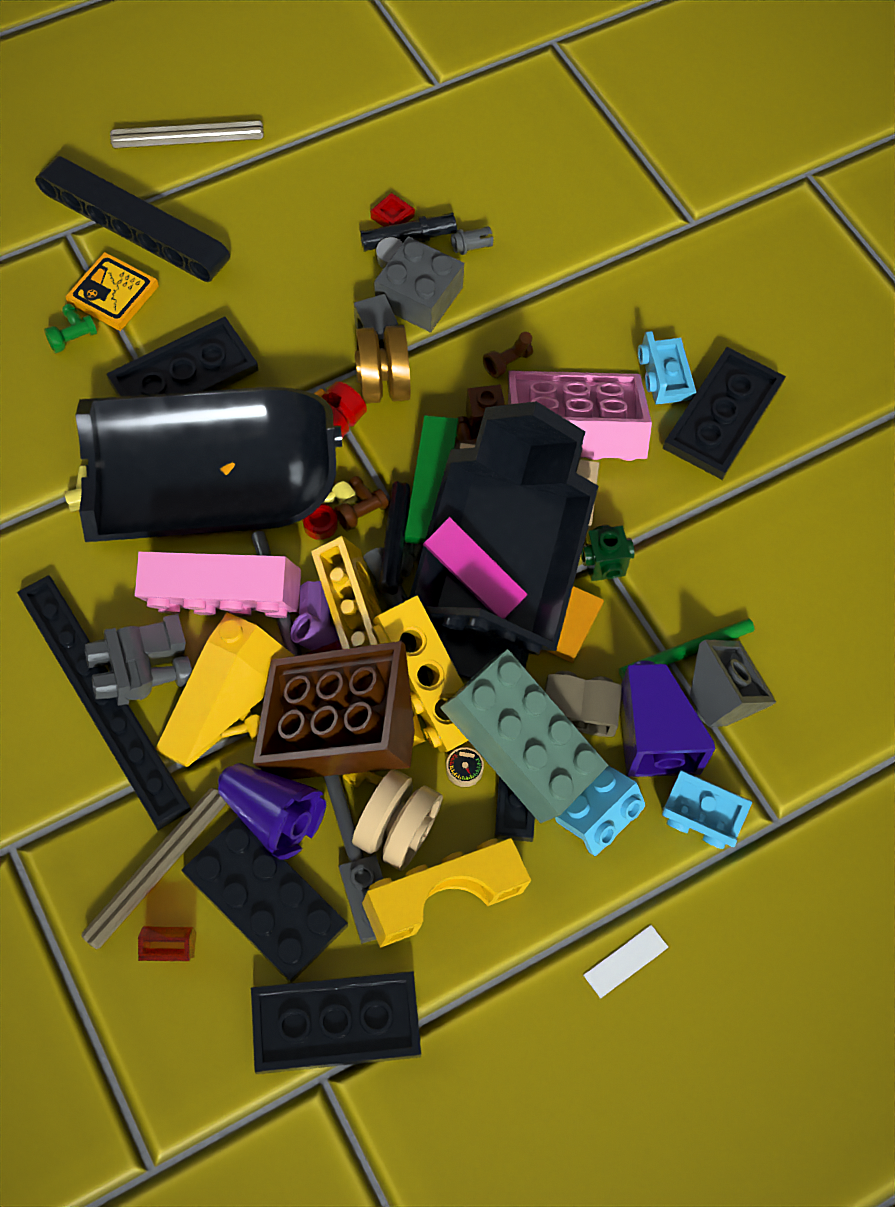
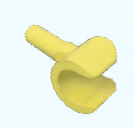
(342, 493)
(73, 497)

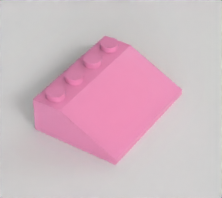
(603, 404)

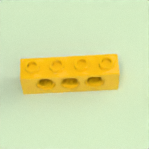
(429, 652)

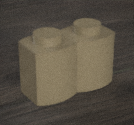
(588, 704)

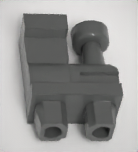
(130, 656)

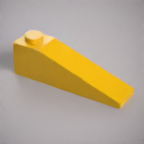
(221, 688)

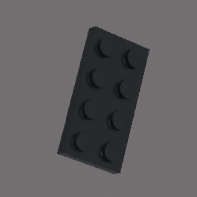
(194, 363)
(724, 413)
(265, 899)
(335, 1022)

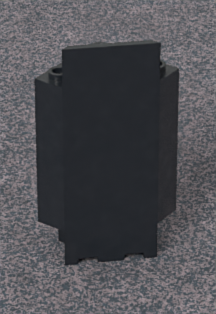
(529, 515)

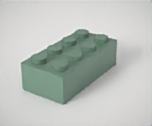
(524, 737)

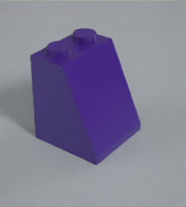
(660, 725)

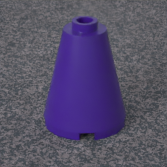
(272, 807)

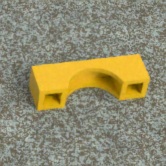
(489, 873)

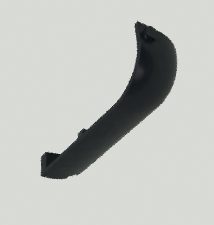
(162, 456)

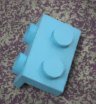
(666, 369)
(706, 809)
(603, 810)

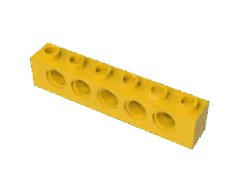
(351, 598)

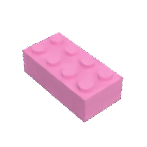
(218, 582)

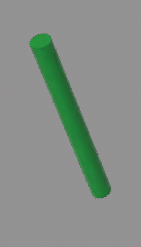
(691, 647)

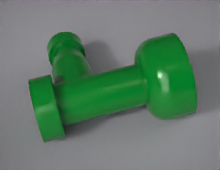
(78, 328)

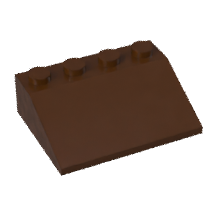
(337, 713)

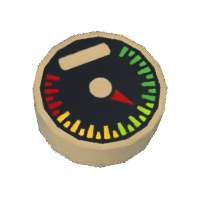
(464, 767)

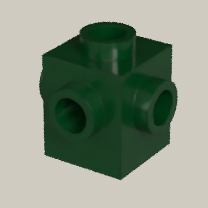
(607, 552)

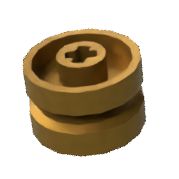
(383, 364)

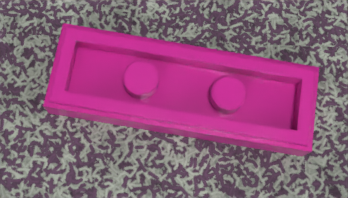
(475, 569)

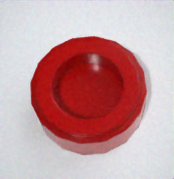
(321, 523)

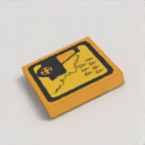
(112, 291)

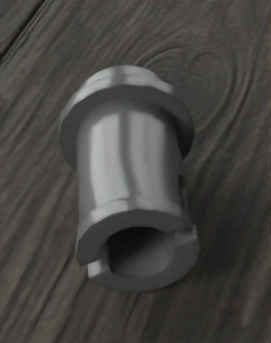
(469, 240)

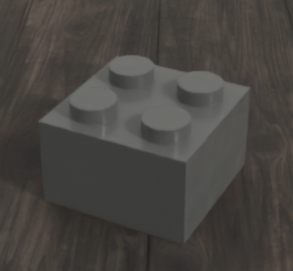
(420, 283)

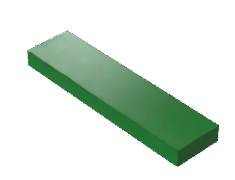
(436, 441)

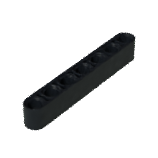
(133, 218)

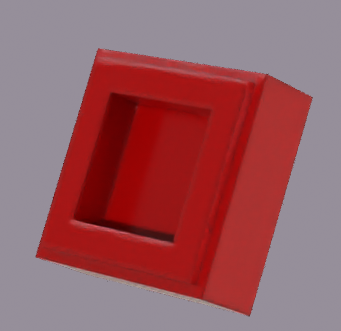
(392, 211)

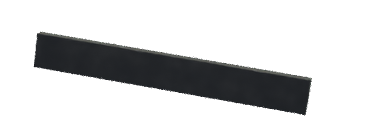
(115, 723)

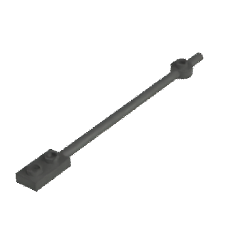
(360, 871)

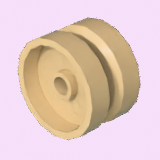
(397, 819)

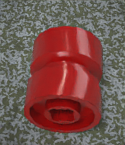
(345, 404)

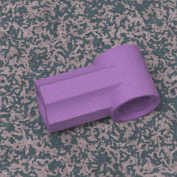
(313, 625)

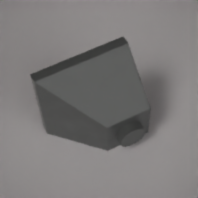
(727, 684)

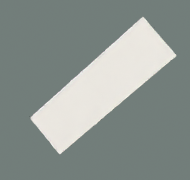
(625, 961)

